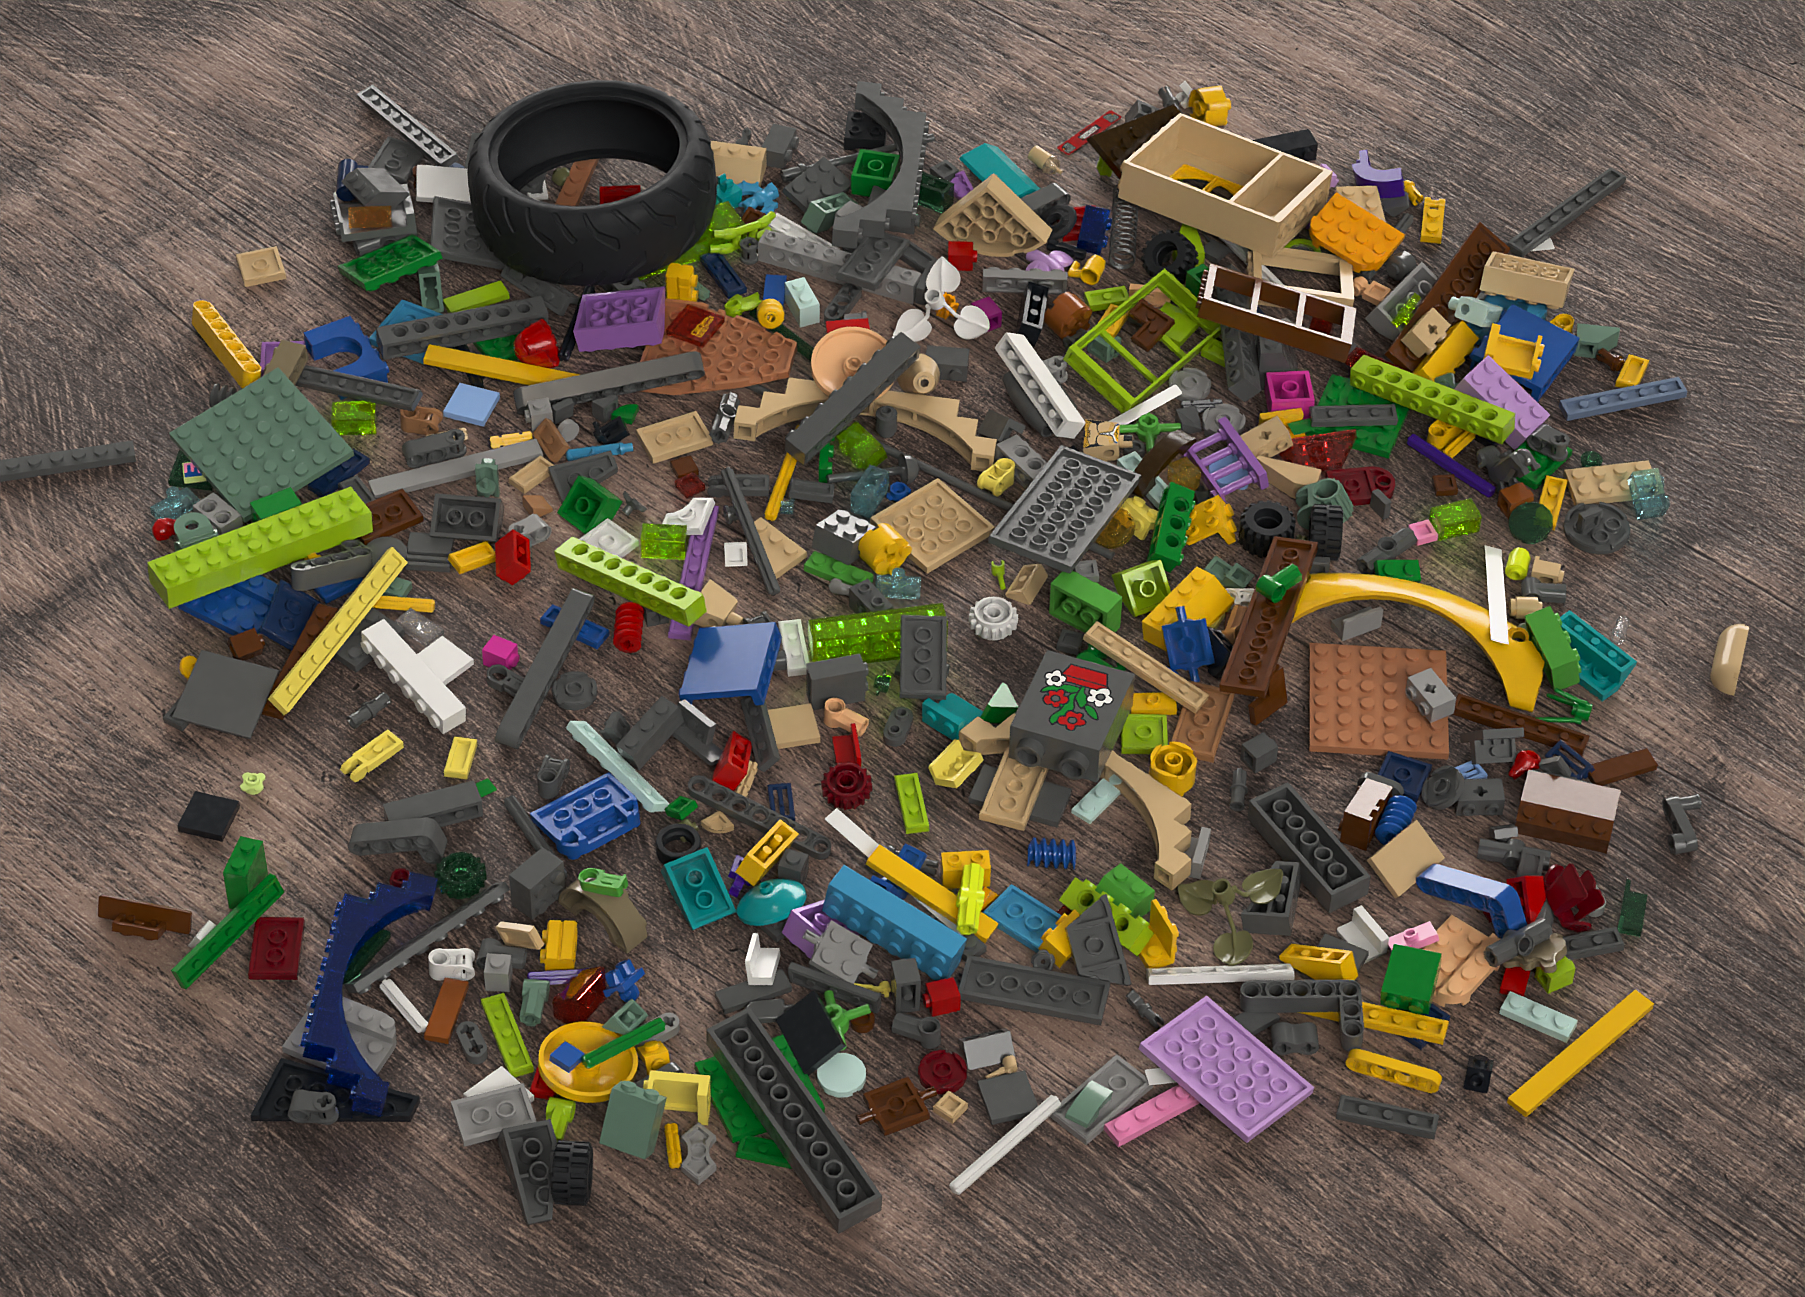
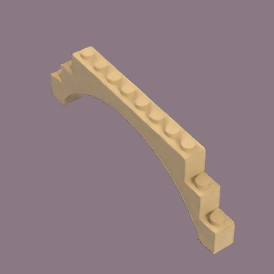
(928, 413)
(1156, 803)

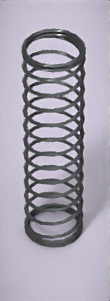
(1112, 262)

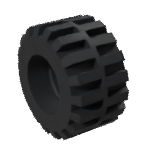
(1161, 246)
(1261, 523)
(1326, 529)
(572, 1173)

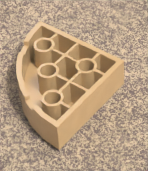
(993, 221)

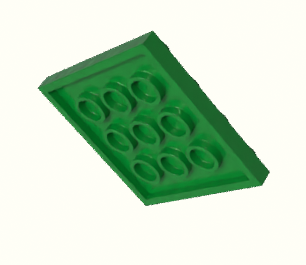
(390, 262)
(1370, 439)
(731, 1106)

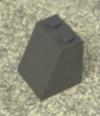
(1274, 358)

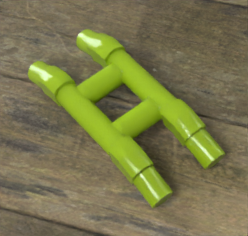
(735, 234)

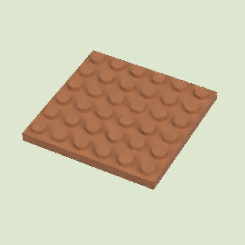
(1363, 705)

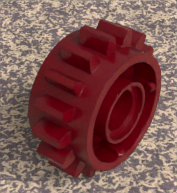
(846, 774)

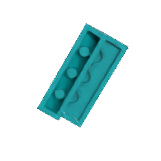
(990, 159)
(1601, 661)

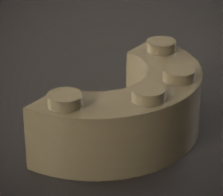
(617, 914)

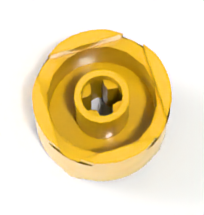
(1210, 105)
(883, 549)
(1174, 766)

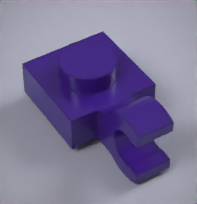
(738, 880)

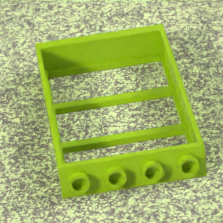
(1103, 381)

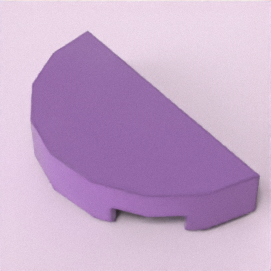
(961, 185)

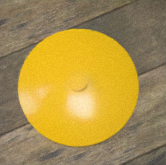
(585, 1084)

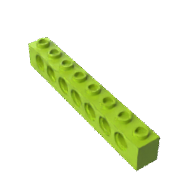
(1432, 399)
(630, 581)

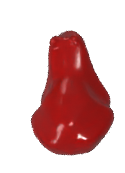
(163, 529)
(1524, 761)

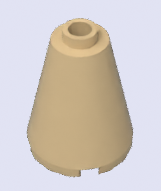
(920, 377)

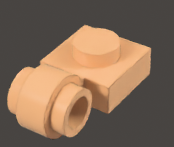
(1371, 292)

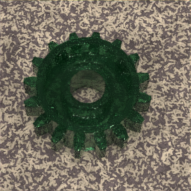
(460, 875)

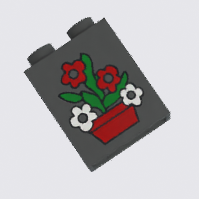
(1071, 716)

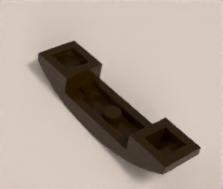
(1159, 458)

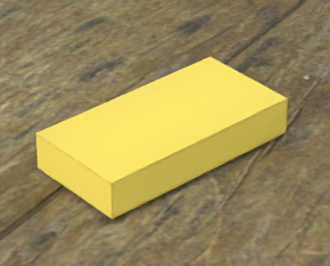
(460, 758)

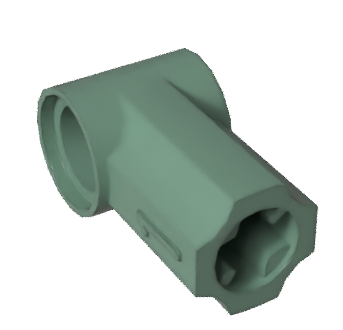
(534, 996)

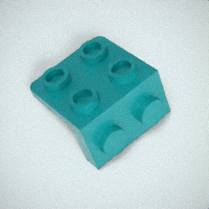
(949, 715)

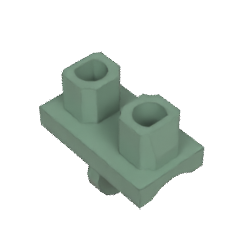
(487, 478)

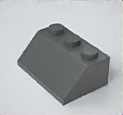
(374, 187)
(467, 517)

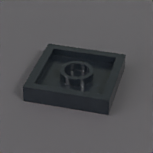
(208, 816)

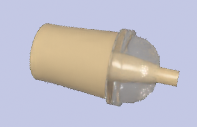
(1044, 160)

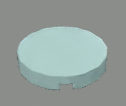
(842, 1075)

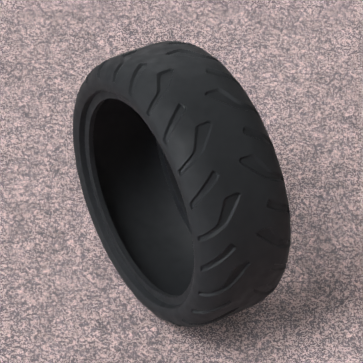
(602, 240)

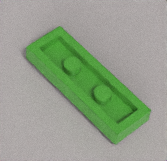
(830, 568)

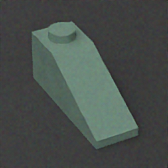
(821, 212)

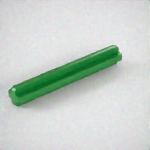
(623, 1043)

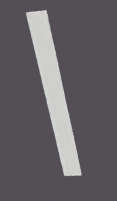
(1496, 595)
(868, 846)

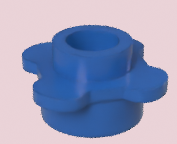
(898, 491)

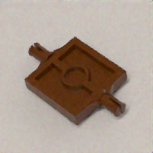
(896, 1106)

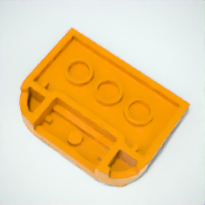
(1354, 234)

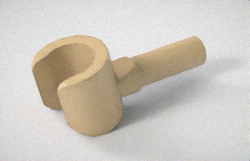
(1009, 1067)

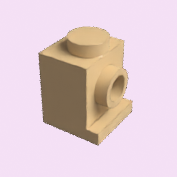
(1547, 571)

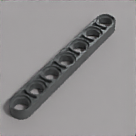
(752, 808)

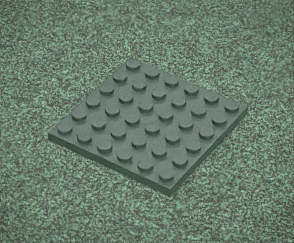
(261, 442)

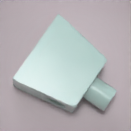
(1475, 311)

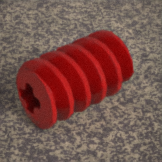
(628, 627)

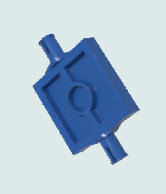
(1188, 644)

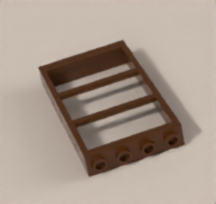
(1270, 327)

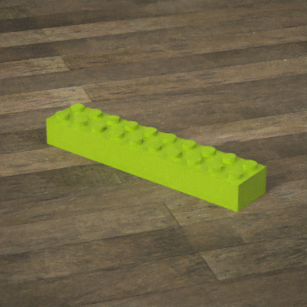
(259, 547)

